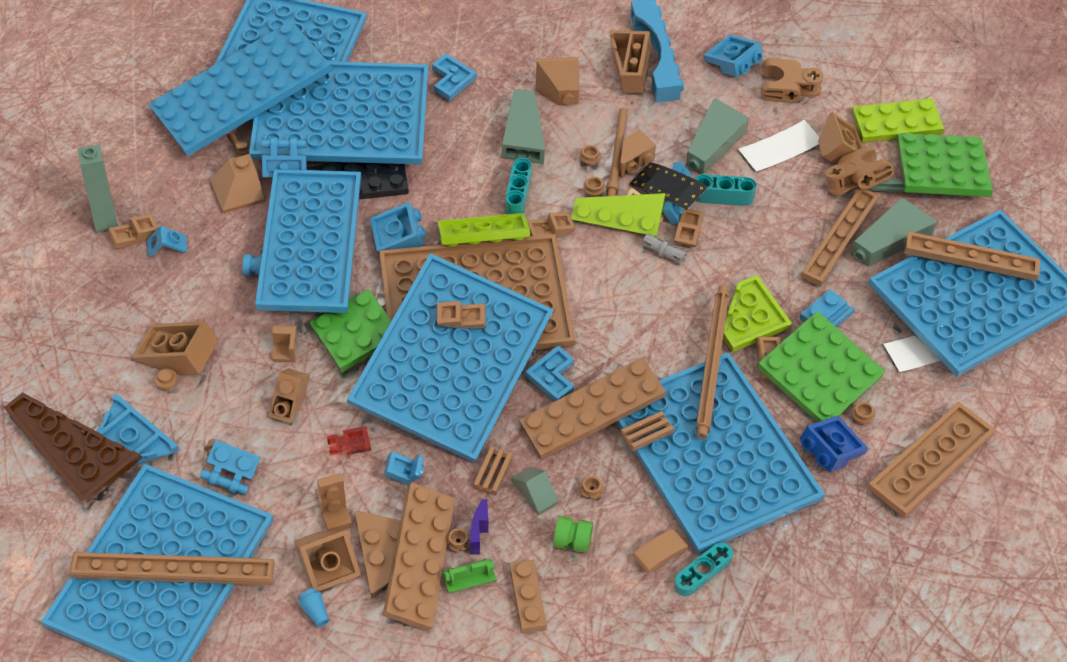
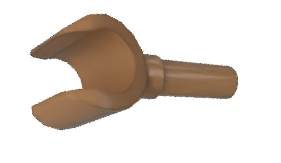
(241, 147)

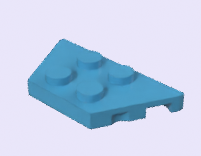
(135, 432)

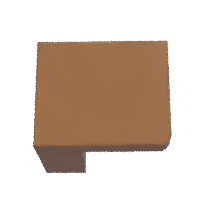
(285, 343)

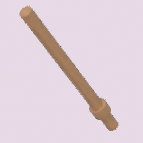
(612, 186)

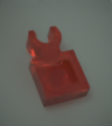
(353, 441)

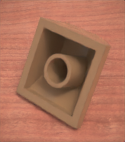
(558, 79)
(838, 139)
(237, 184)
(327, 558)

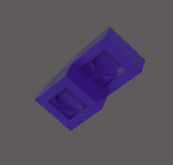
(479, 525)

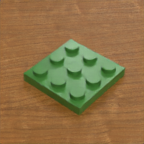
(354, 334)

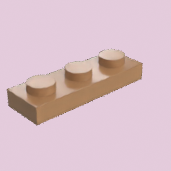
(528, 596)

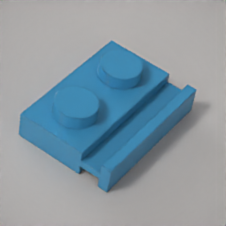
(831, 307)

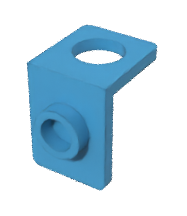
(167, 238)

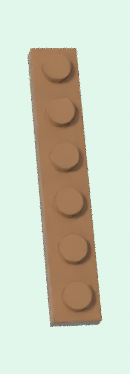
(839, 236)
(972, 256)

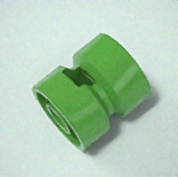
(573, 534)

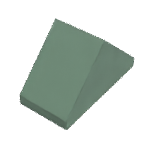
(536, 489)

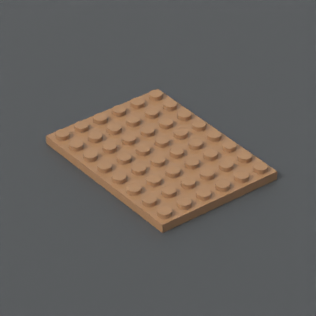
(523, 266)

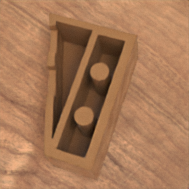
(632, 58)

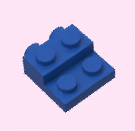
(832, 443)

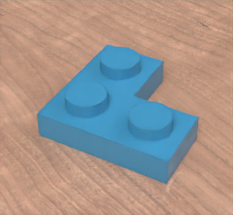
(455, 75)
(548, 371)

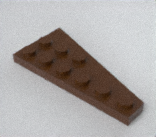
(75, 451)

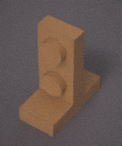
(332, 502)

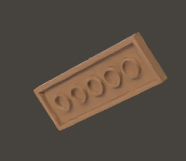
(592, 408)
(931, 459)
(419, 557)

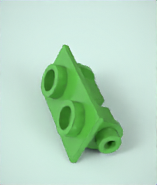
(469, 575)

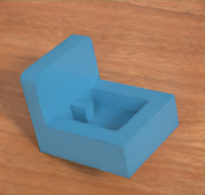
(403, 468)

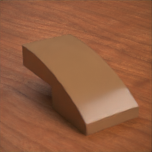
(556, 223)
(689, 227)
(138, 230)
(461, 316)
(660, 549)

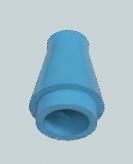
(314, 607)

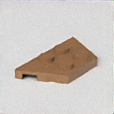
(378, 544)

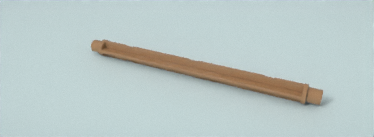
(712, 362)

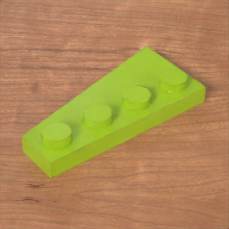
(626, 212)

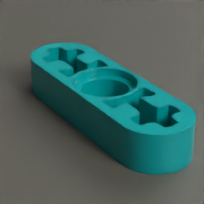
(700, 579)

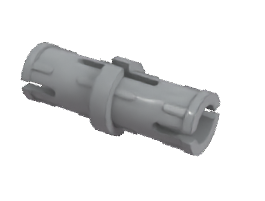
(664, 248)

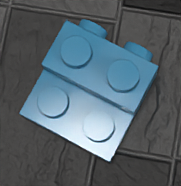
(735, 55)
(398, 228)

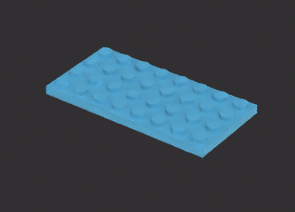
(240, 87)
(309, 241)

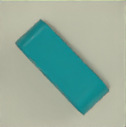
(518, 186)
(727, 189)

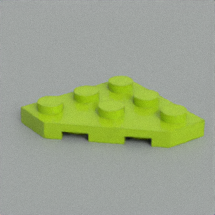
(753, 315)

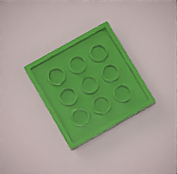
(944, 165)
(820, 369)

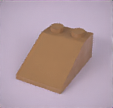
(177, 346)

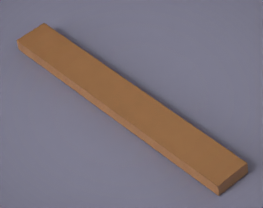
(172, 568)

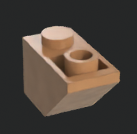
(636, 152)
(288, 394)

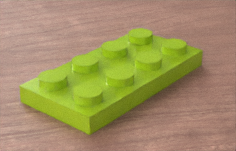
(888, 120)
(483, 228)

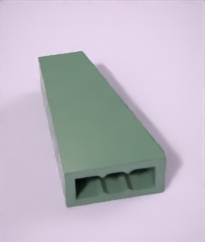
(523, 129)
(715, 136)
(97, 187)
(889, 232)

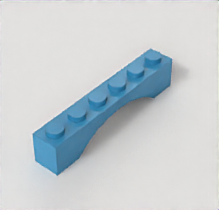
(665, 79)

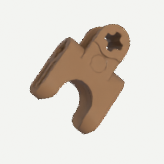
(791, 82)
(858, 170)

